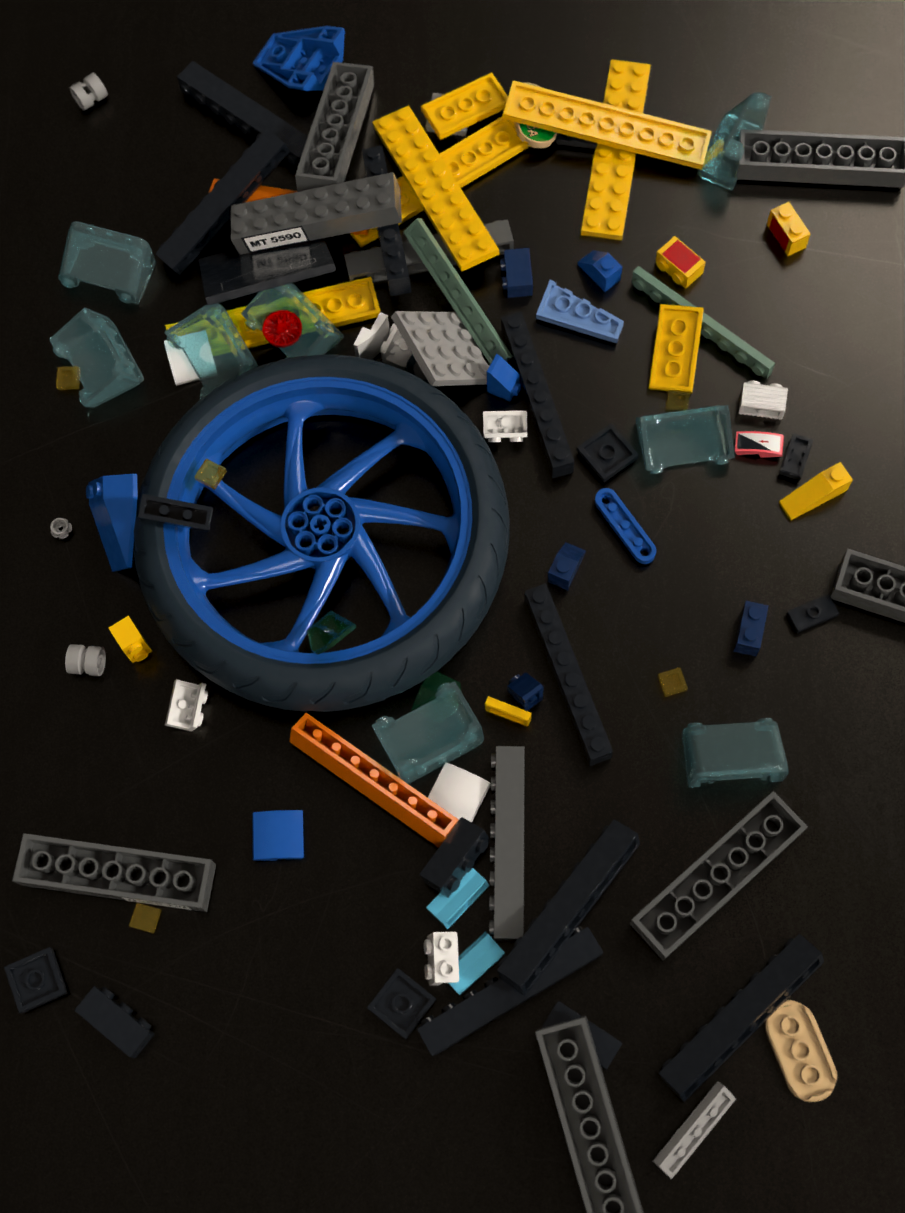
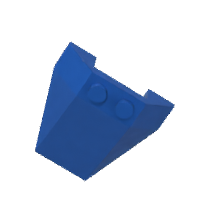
(302, 56)
(114, 511)

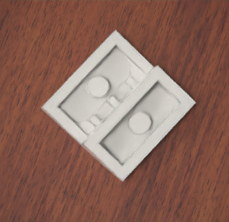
(369, 341)
(180, 366)
(459, 792)

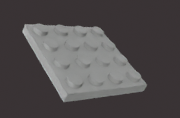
(442, 347)

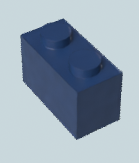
(517, 272)
(751, 628)

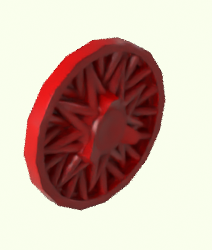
(282, 328)

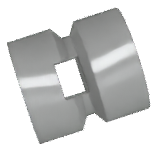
(93, 86)
(81, 659)

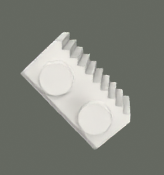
(763, 400)

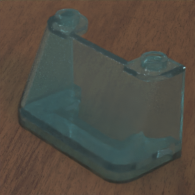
(724, 150)
(106, 261)
(318, 331)
(211, 346)
(100, 353)
(685, 437)
(430, 734)
(734, 752)

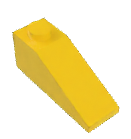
(817, 491)

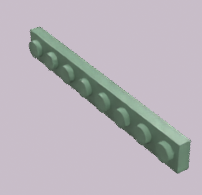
(456, 291)
(710, 328)

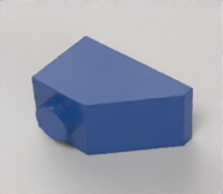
(602, 269)
(503, 379)

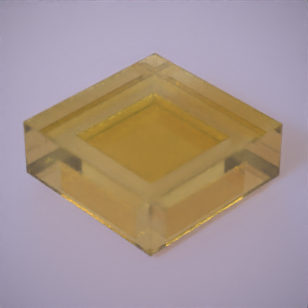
(68, 378)
(677, 401)
(210, 474)
(672, 682)
(145, 918)

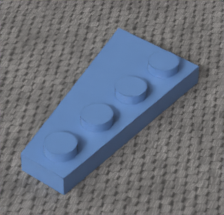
(568, 311)

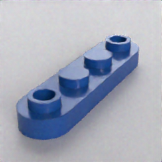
(625, 526)

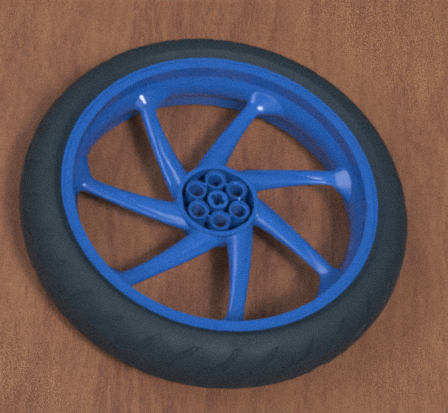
(410, 646)

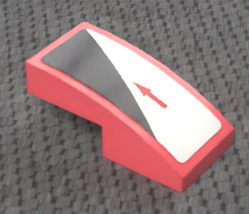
(761, 443)

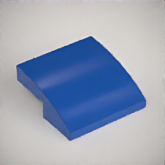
(277, 835)

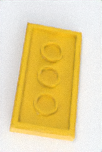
(465, 106)
(676, 348)

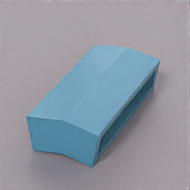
(450, 909)
(476, 962)

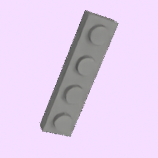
(694, 1130)

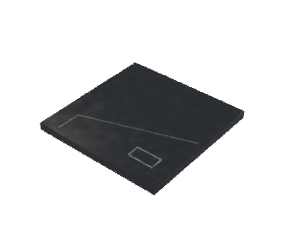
(237, 275)

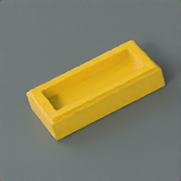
(508, 711)

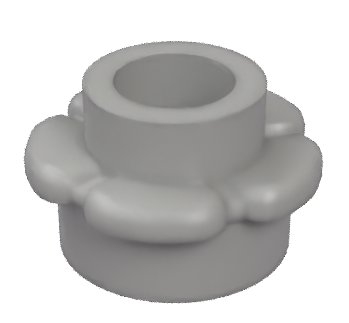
(56, 524)

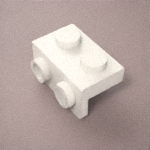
(395, 350)
(504, 424)
(186, 705)
(442, 958)

